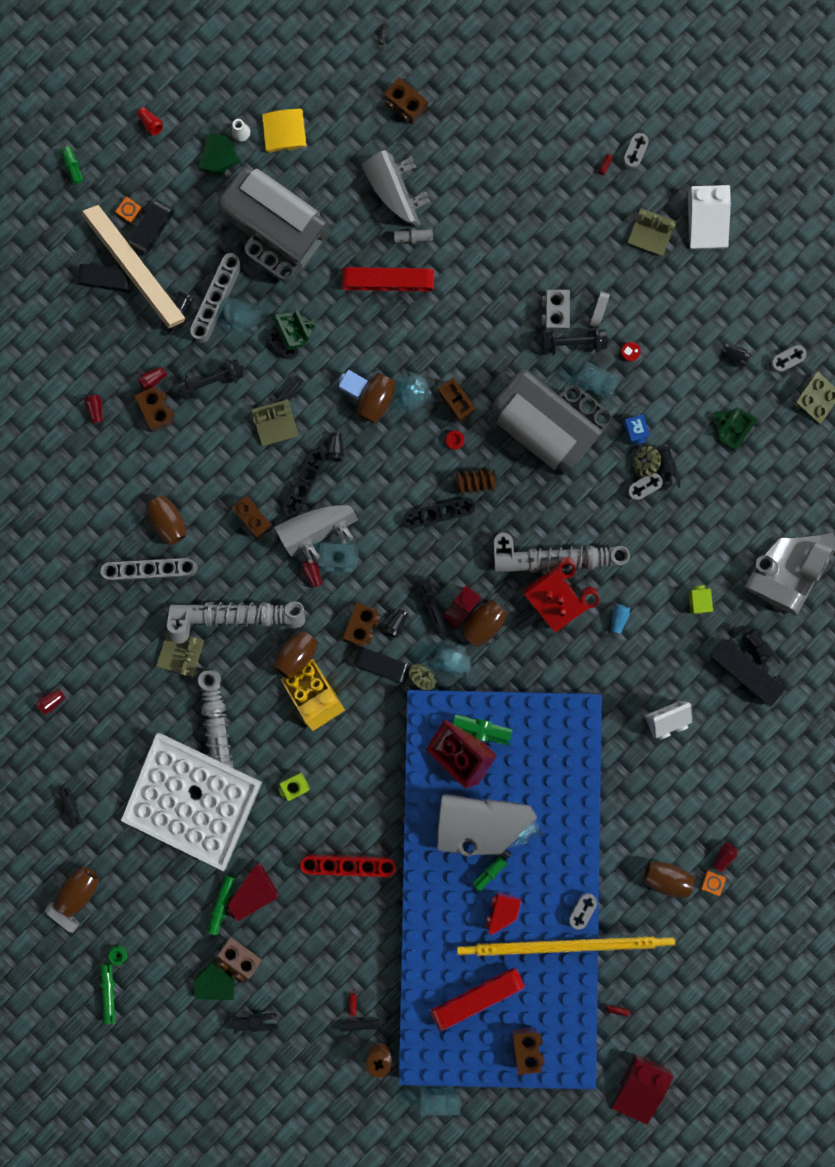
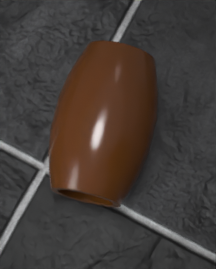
(376, 398)
(166, 520)
(484, 623)
(295, 654)
(668, 879)
(76, 891)

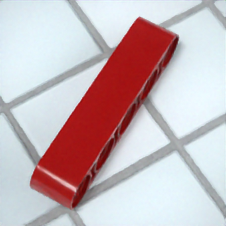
(387, 279)
(338, 869)
(477, 999)

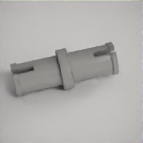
(413, 235)

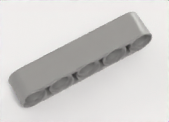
(215, 289)
(139, 569)

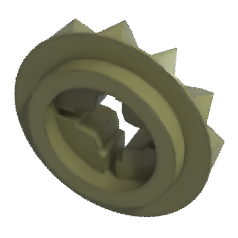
(647, 469)
(425, 683)

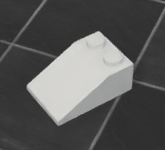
(709, 216)
(669, 719)

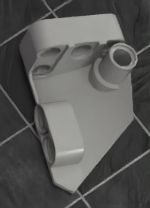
(793, 570)
(486, 823)

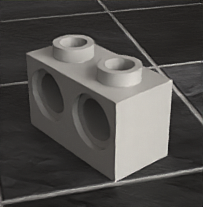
(561, 311)

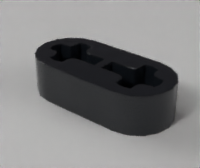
(280, 347)

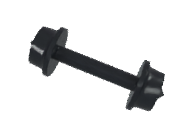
(599, 340)
(188, 388)

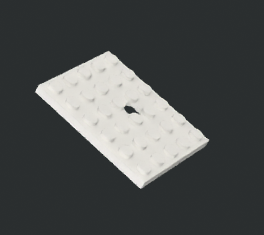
(166, 811)

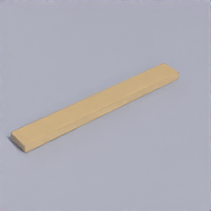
(133, 266)

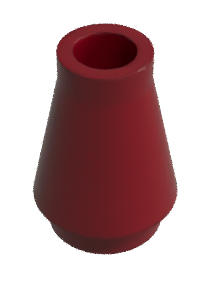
(152, 377)
(94, 408)
(312, 572)
(50, 701)
(725, 856)

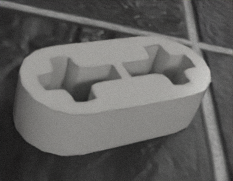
(639, 153)
(599, 309)
(790, 362)
(647, 490)
(587, 913)
(67, 923)

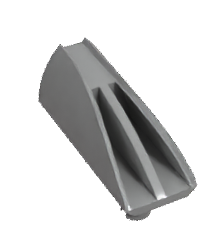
(388, 184)
(314, 526)

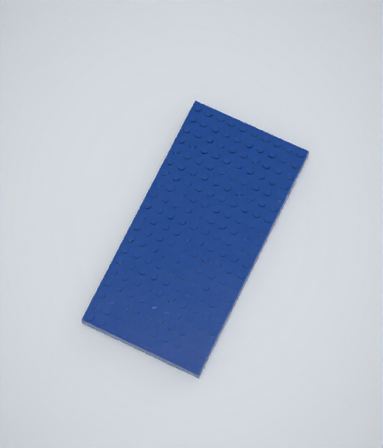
(557, 772)

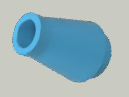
(619, 617)

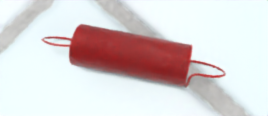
(605, 164)
(352, 1004)
(617, 1010)

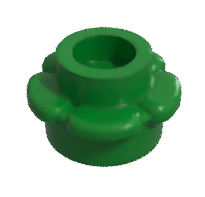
(117, 950)

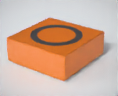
(129, 210)
(713, 883)

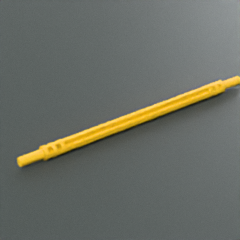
(566, 946)

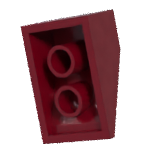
(461, 754)
(642, 1089)

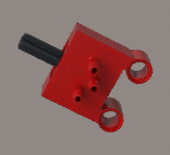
(556, 599)

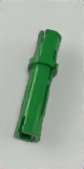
(218, 912)
(107, 993)

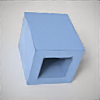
(352, 384)

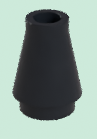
(736, 354)
(335, 448)
(396, 624)

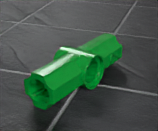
(483, 729)

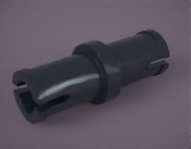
(70, 807)

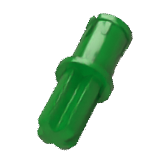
(72, 165)
(489, 873)

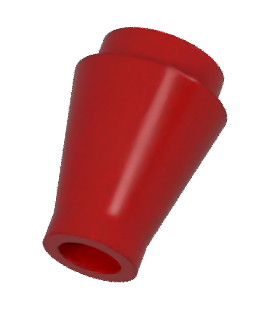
(151, 123)

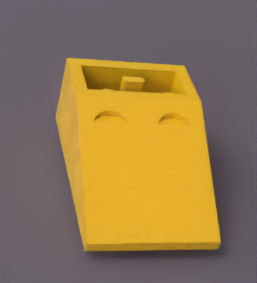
(313, 696)

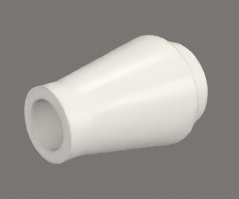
(240, 130)

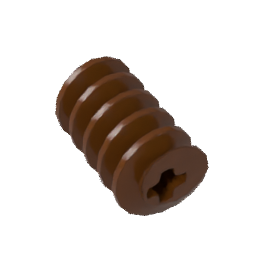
(476, 481)
(378, 1060)

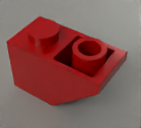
(504, 912)

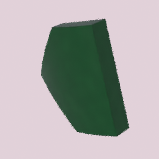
(218, 154)
(293, 329)
(734, 427)
(214, 983)

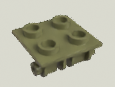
(651, 232)
(817, 397)
(275, 422)
(180, 657)

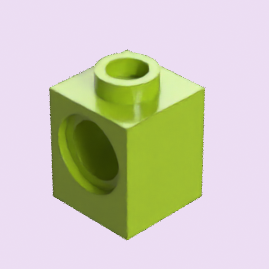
(700, 600)
(300, 780)

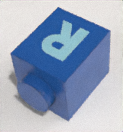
(636, 429)

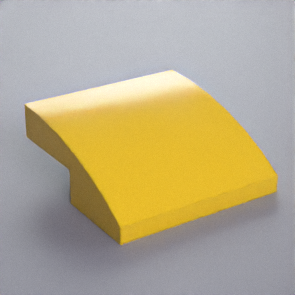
(284, 130)

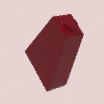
(461, 607)
(253, 894)

